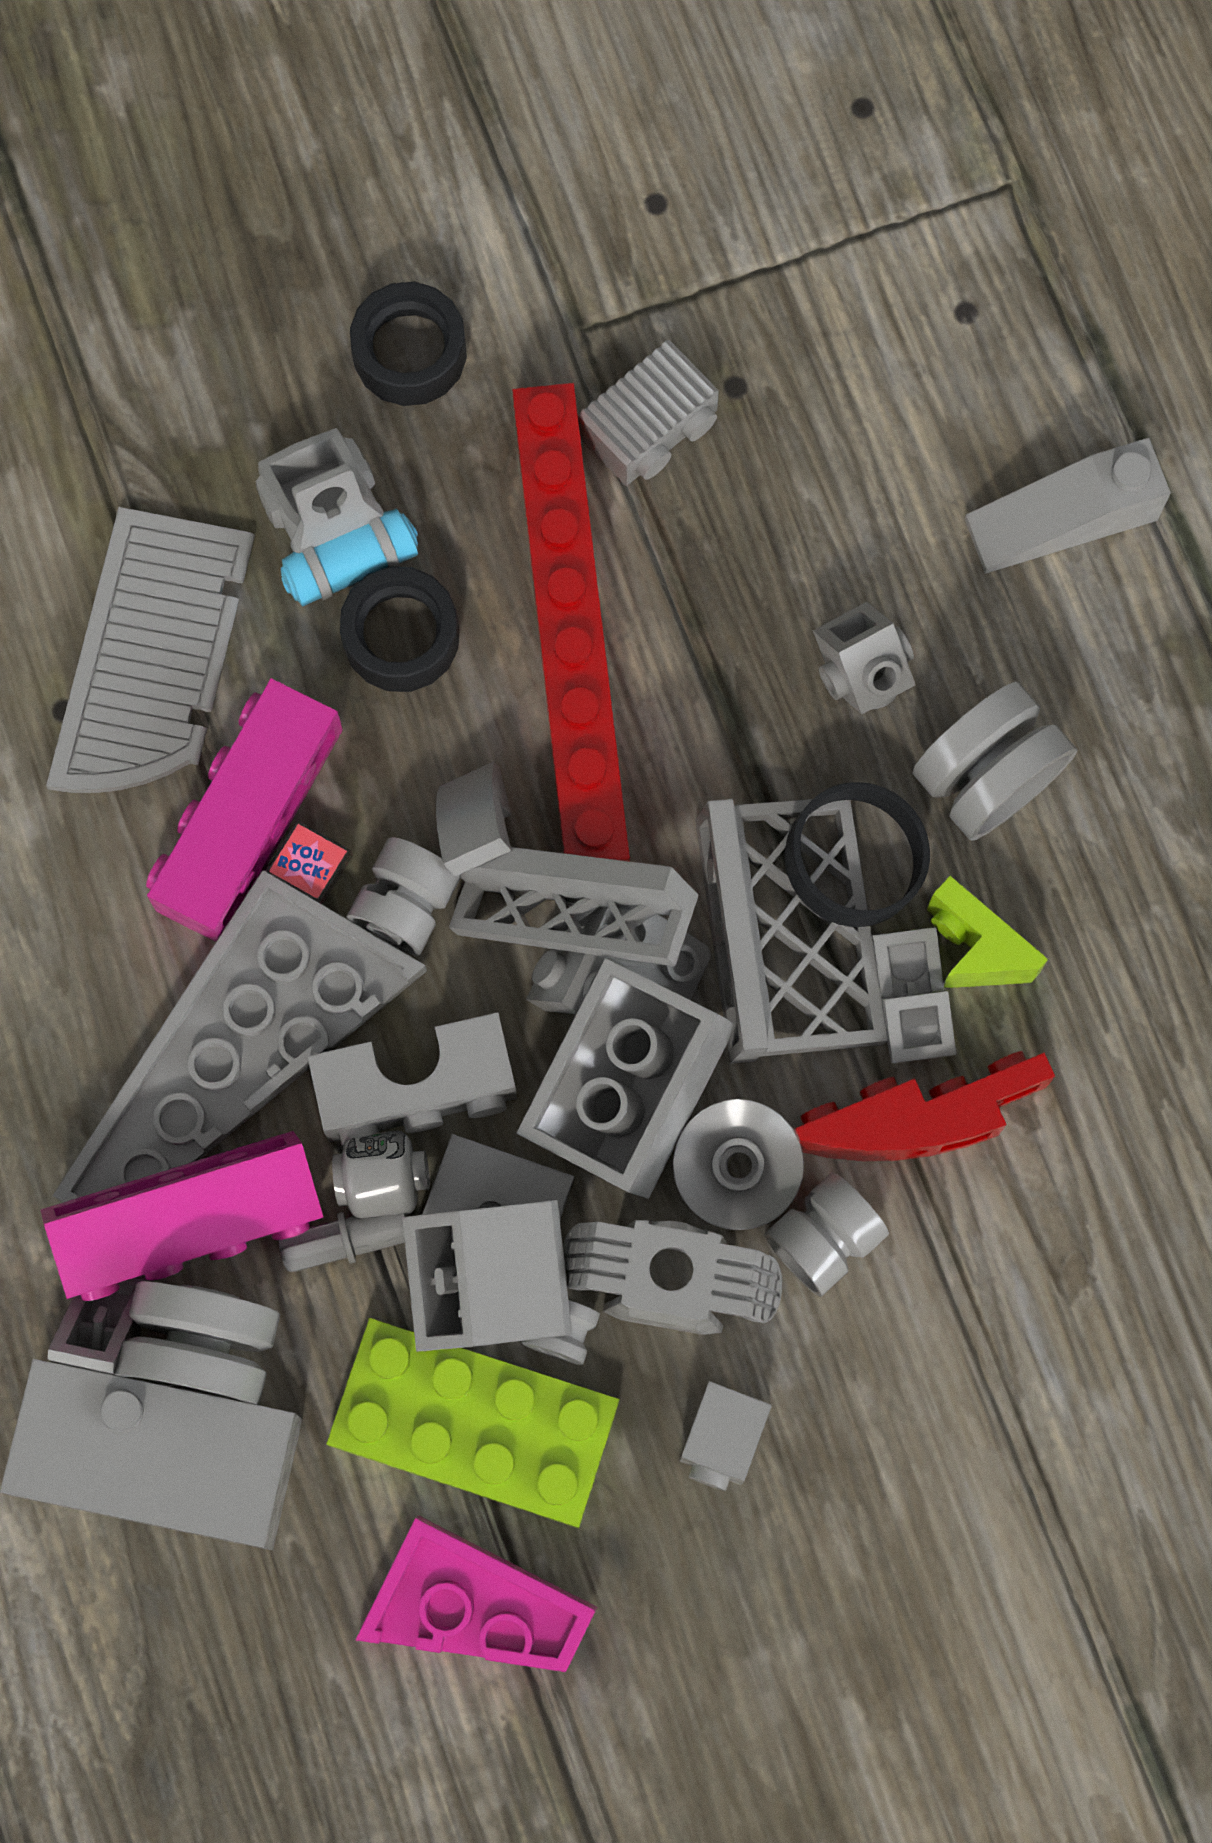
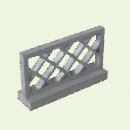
(737, 938)

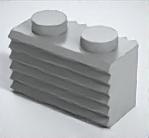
(649, 414)

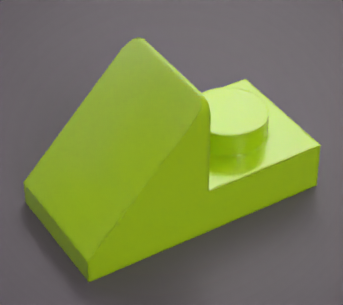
(996, 951)

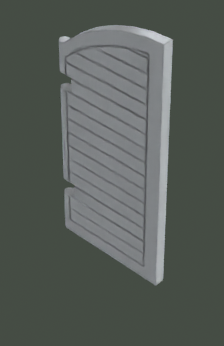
(149, 652)

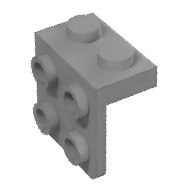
(566, 976)

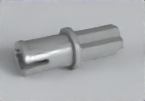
(341, 1240)

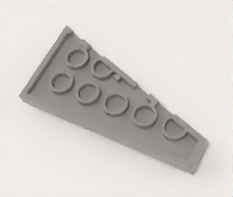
(267, 996)

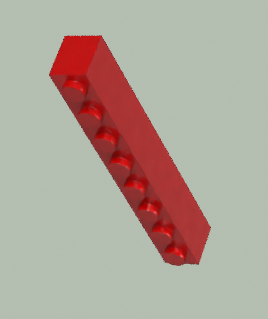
(569, 623)

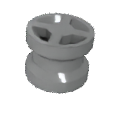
(569, 1347)

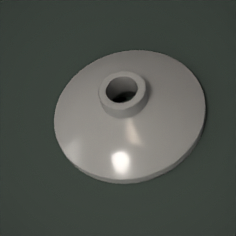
(704, 1155)

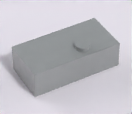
(152, 1454)

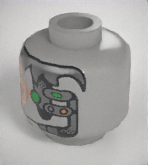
(380, 1175)

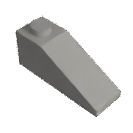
(1071, 507)

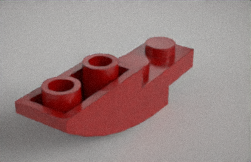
(900, 1125)

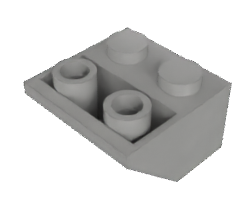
(487, 1276)

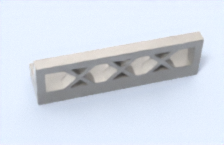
(588, 884)

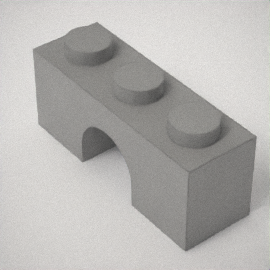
(469, 1077)

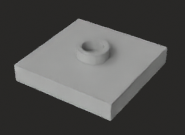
(487, 1177)

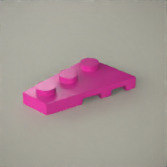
(474, 1604)

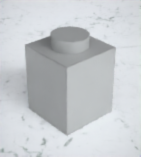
(724, 1436)

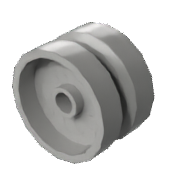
(994, 760)
(199, 1332)

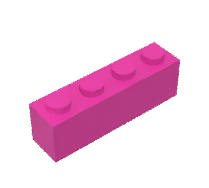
(244, 810)
(182, 1215)

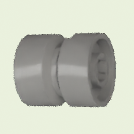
(406, 892)
(832, 1229)

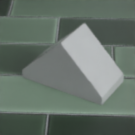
(95, 1330)

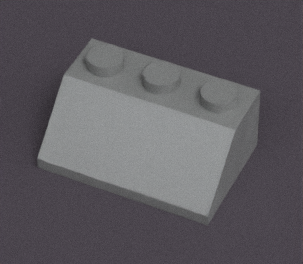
(626, 1079)

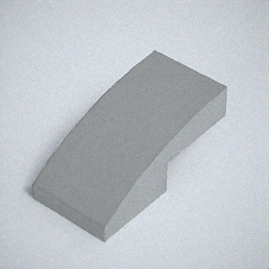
(472, 819)
(913, 995)

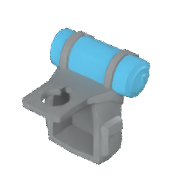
(331, 516)

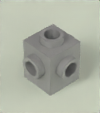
(864, 658)

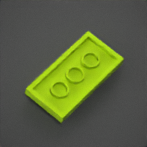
(474, 1423)

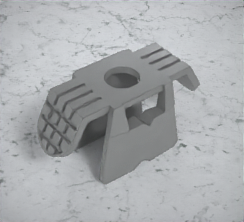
(723, 1277)

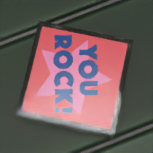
(310, 862)

